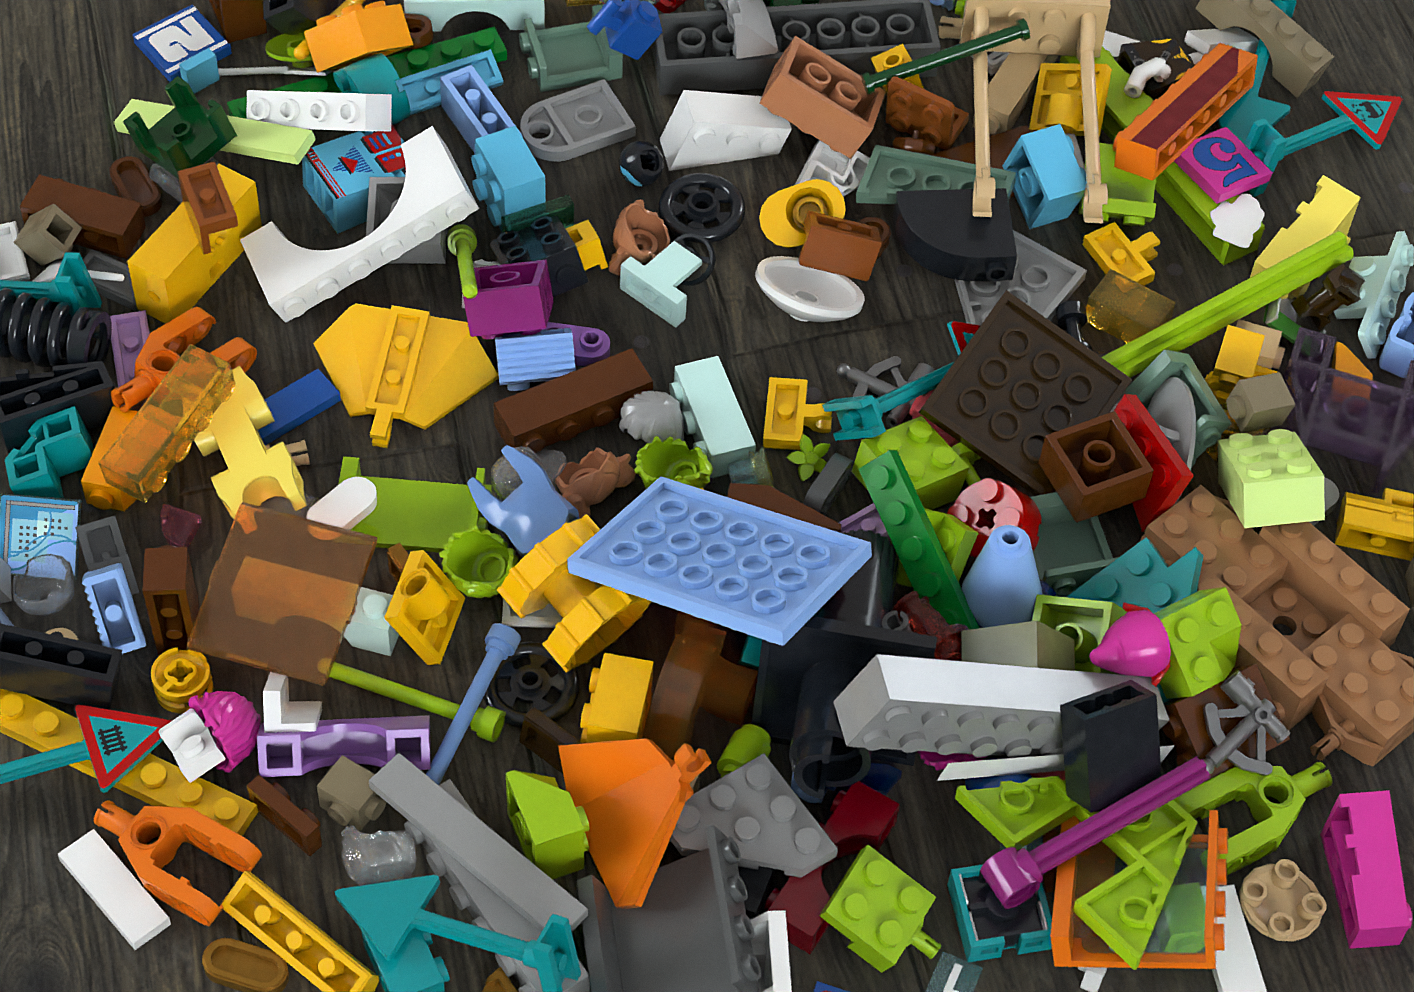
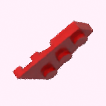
(1170, 471)

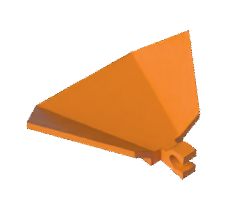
(631, 806)

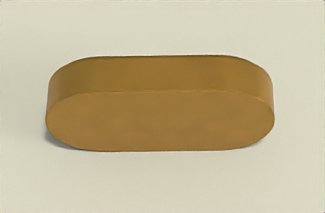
(244, 966)

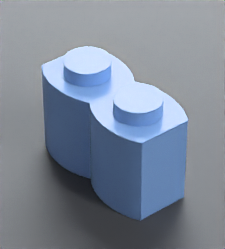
(1400, 342)

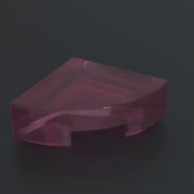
(179, 525)

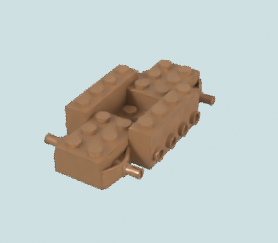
(1338, 617)

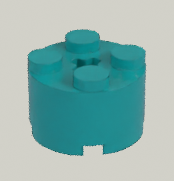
(374, 76)

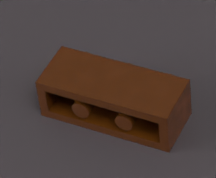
(106, 220)
(170, 596)

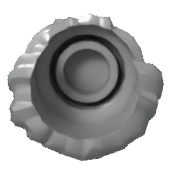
(652, 416)

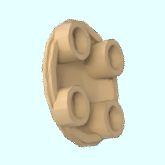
(1281, 901)

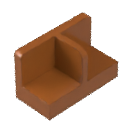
(206, 202)
(839, 246)

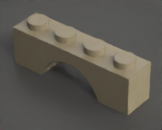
(1295, 54)

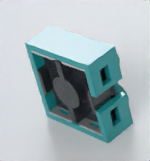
(988, 926)

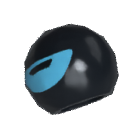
(641, 163)

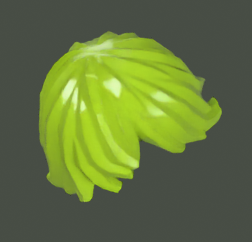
(673, 461)
(477, 561)

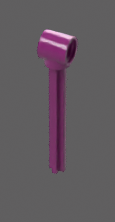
(1018, 874)

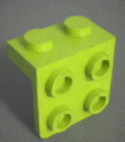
(1128, 194)

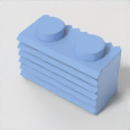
(534, 357)
(114, 608)

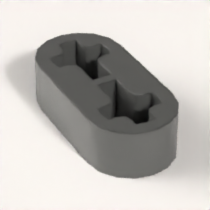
(829, 483)

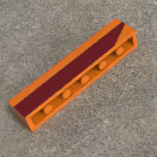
(1184, 111)

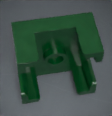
(184, 135)

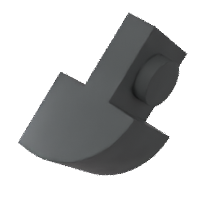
(104, 546)

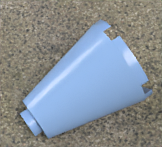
(1003, 579)

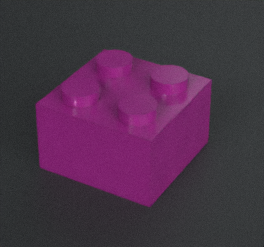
(510, 299)

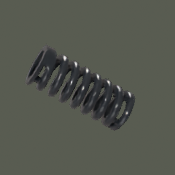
(50, 326)

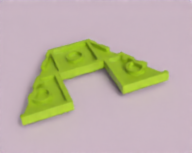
(1153, 848)

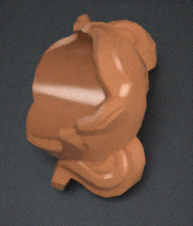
(637, 235)
(594, 478)

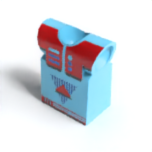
(340, 170)

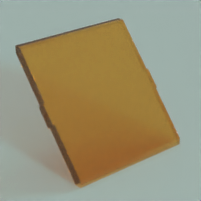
(282, 593)

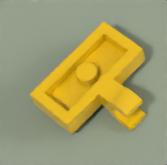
(1115, 251)
(789, 414)

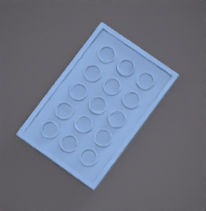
(721, 559)

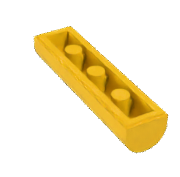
(296, 938)

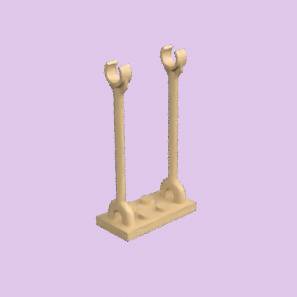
(1054, 29)

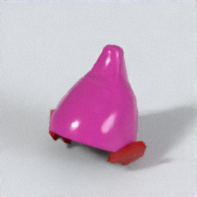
(1135, 645)

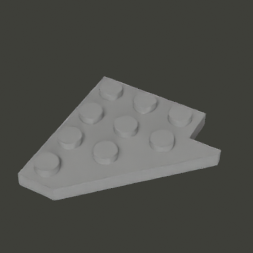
(1039, 280)

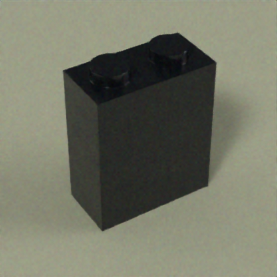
(1110, 744)

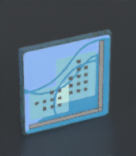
(38, 527)

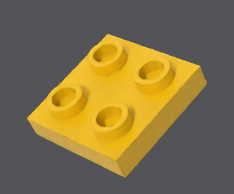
(1060, 97)
(425, 607)

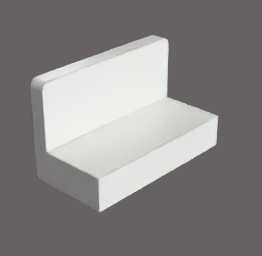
(284, 715)

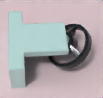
(657, 280)

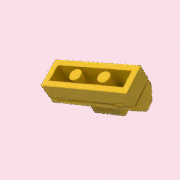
(1378, 524)

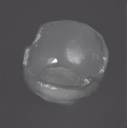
(45, 585)

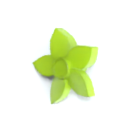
(809, 458)

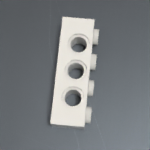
(321, 110)

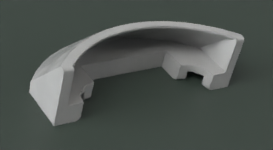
(750, 26)

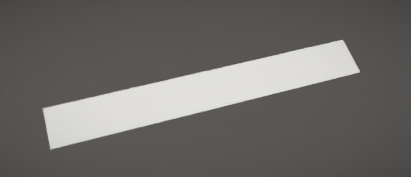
(1011, 766)

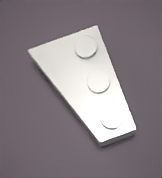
(720, 129)

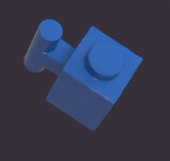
(629, 26)

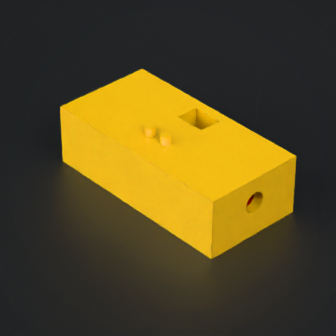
(170, 268)

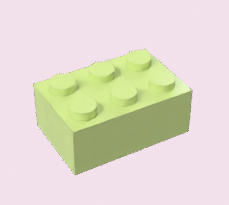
(1270, 479)

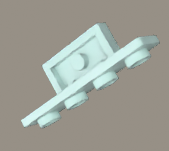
(1379, 293)

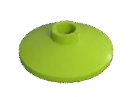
(282, 49)

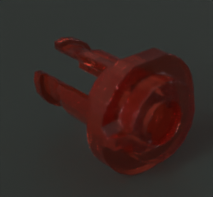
(928, 621)

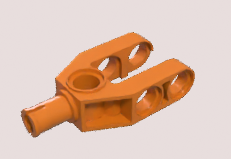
(162, 351)
(173, 828)

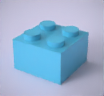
(506, 174)
(1046, 176)

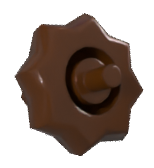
(914, 144)

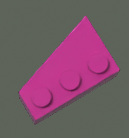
(1367, 869)

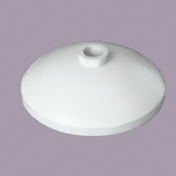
(808, 292)

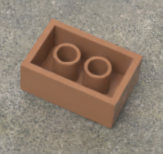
(822, 97)

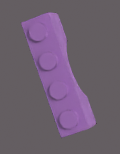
(360, 740)

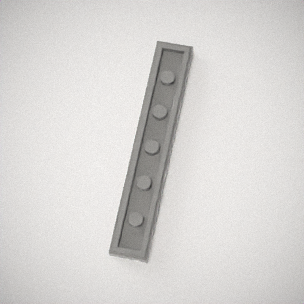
(474, 844)

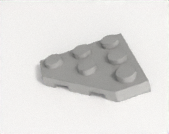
(762, 818)

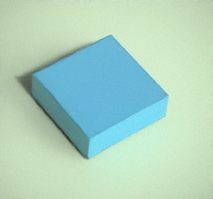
(200, 70)

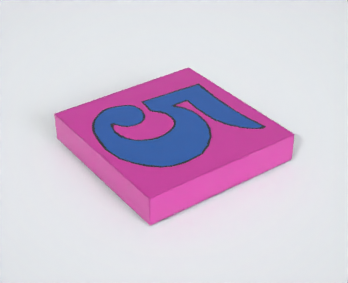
(1223, 165)

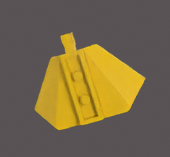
(402, 365)

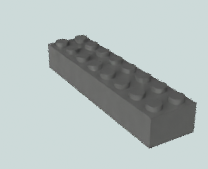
(699, 54)

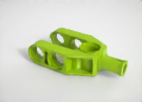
(1253, 788)

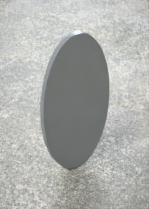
(1175, 415)

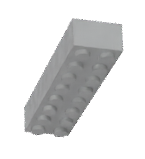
(965, 706)

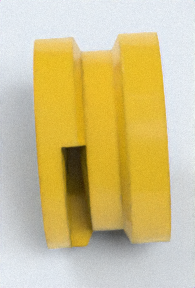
(178, 677)

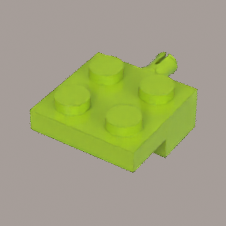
(880, 911)

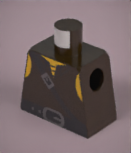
(1168, 49)

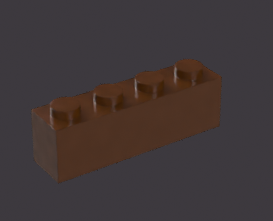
(571, 402)

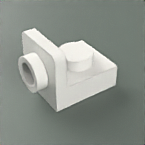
(192, 745)

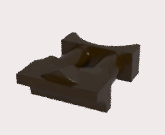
(1339, 288)

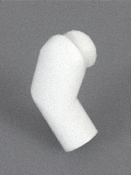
(1140, 74)

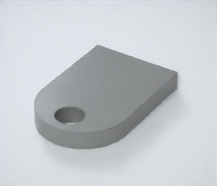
(576, 123)

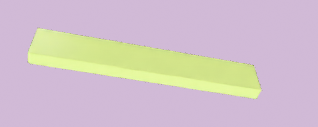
(252, 139)

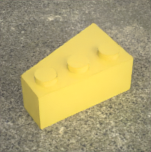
(1326, 214)

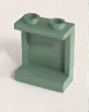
(569, 55)
(1210, 416)
(1068, 550)

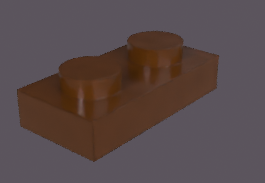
(276, 807)

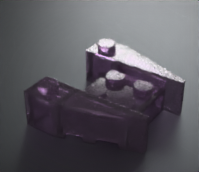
(1346, 410)

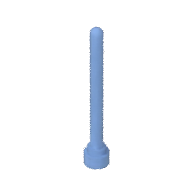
(500, 644)

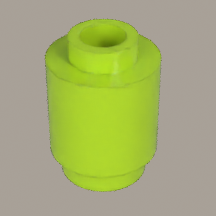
(744, 747)

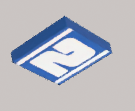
(178, 39)

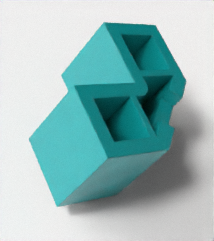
(55, 448)

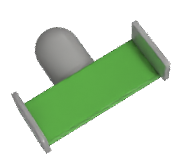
(1283, 317)

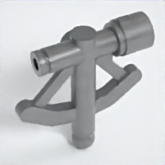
(870, 382)
(1257, 717)

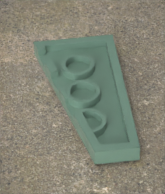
(905, 170)

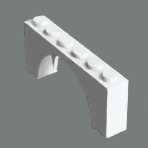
(430, 202)

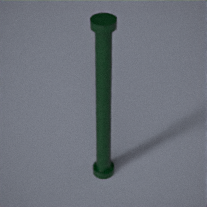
(947, 55)

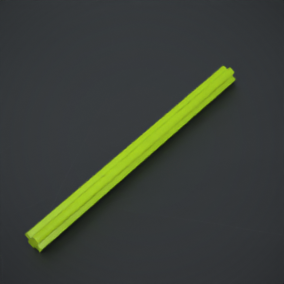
(1231, 304)

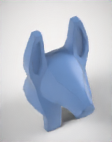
(530, 510)

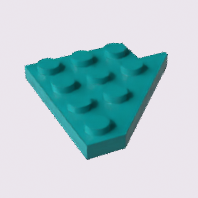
(1144, 580)

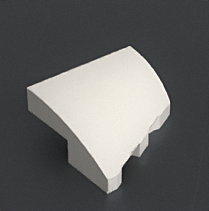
(834, 168)

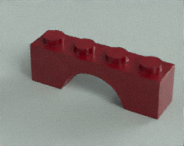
(857, 820)

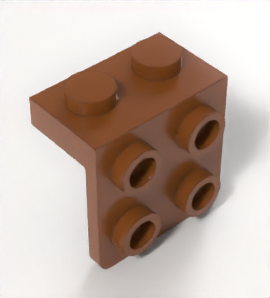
(920, 110)

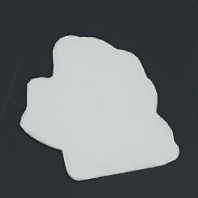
(1237, 220)

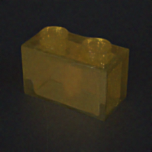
(1127, 307)

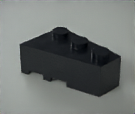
(37, 395)

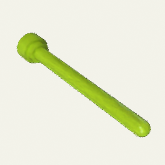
(462, 243)
(486, 722)

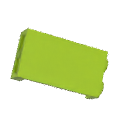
(417, 512)

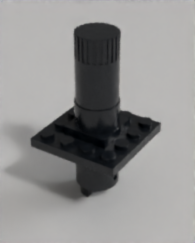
(820, 661)

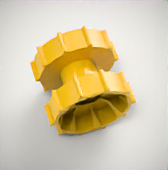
(590, 611)

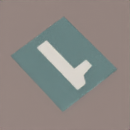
(954, 975)

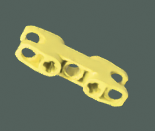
(252, 469)

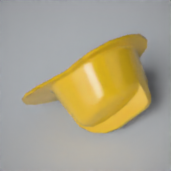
(786, 210)

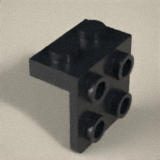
(543, 241)

